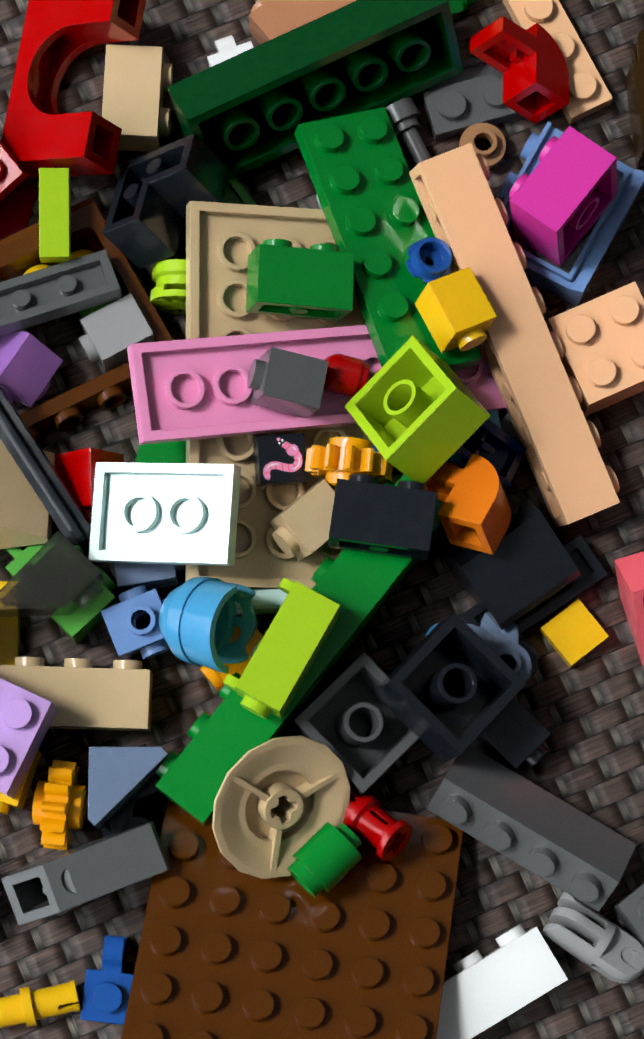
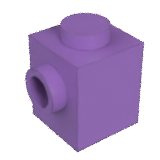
(26, 367)

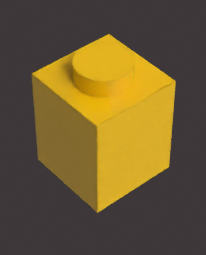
(456, 311)

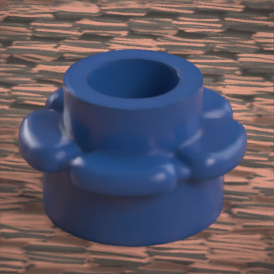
(433, 250)

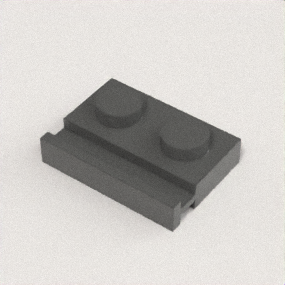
(466, 100)

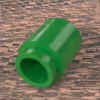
(325, 858)

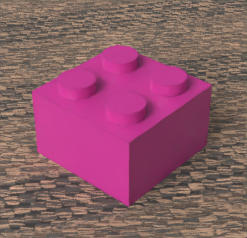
(563, 195)

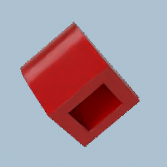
(530, 64)

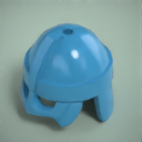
(201, 619)

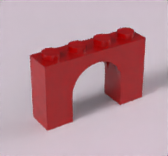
(49, 43)

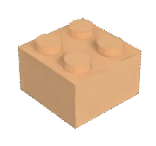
(604, 346)

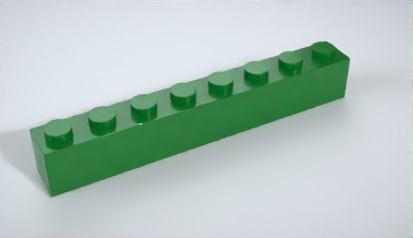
(355, 582)

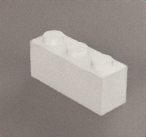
(497, 984)

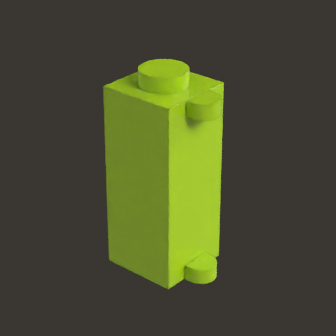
(285, 651)

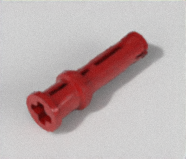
(376, 826)

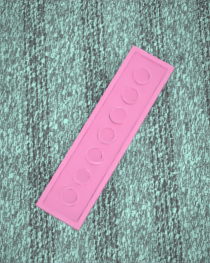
(202, 391)

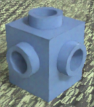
(123, 623)

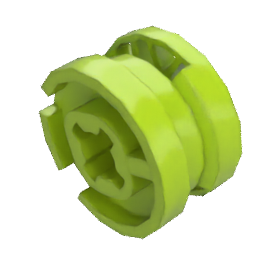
(170, 286)

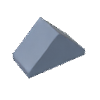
(116, 776)

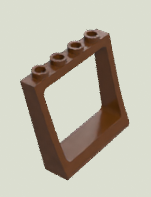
(108, 390)

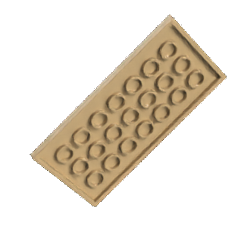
(216, 288)

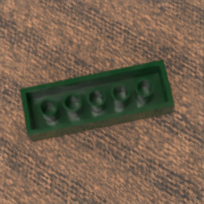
(322, 70)

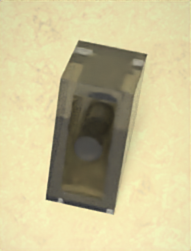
(52, 582)

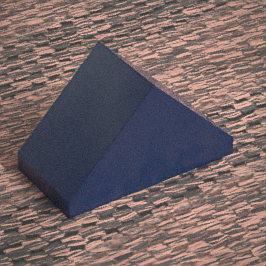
(496, 447)

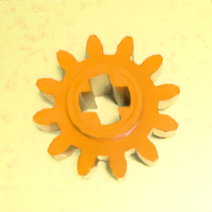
(346, 457)
(60, 805)

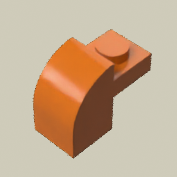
(474, 504)

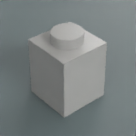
(113, 330)

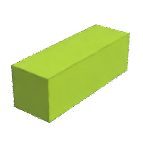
(54, 215)

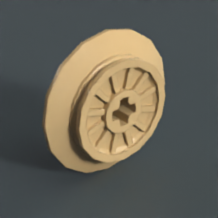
(313, 792)

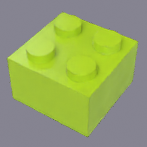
(416, 411)

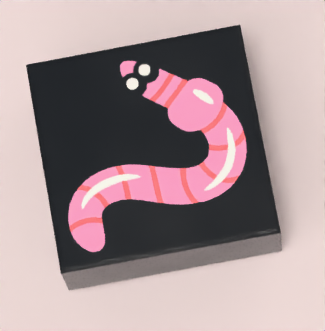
(280, 459)

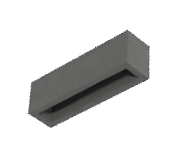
(532, 827)

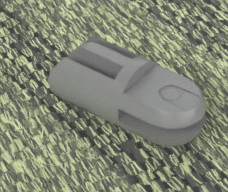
(595, 940)

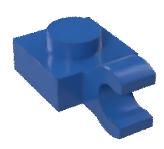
(108, 989)

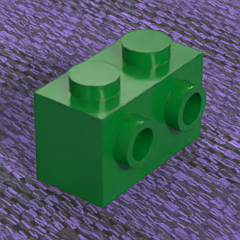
(300, 280)

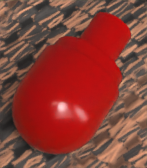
(346, 374)

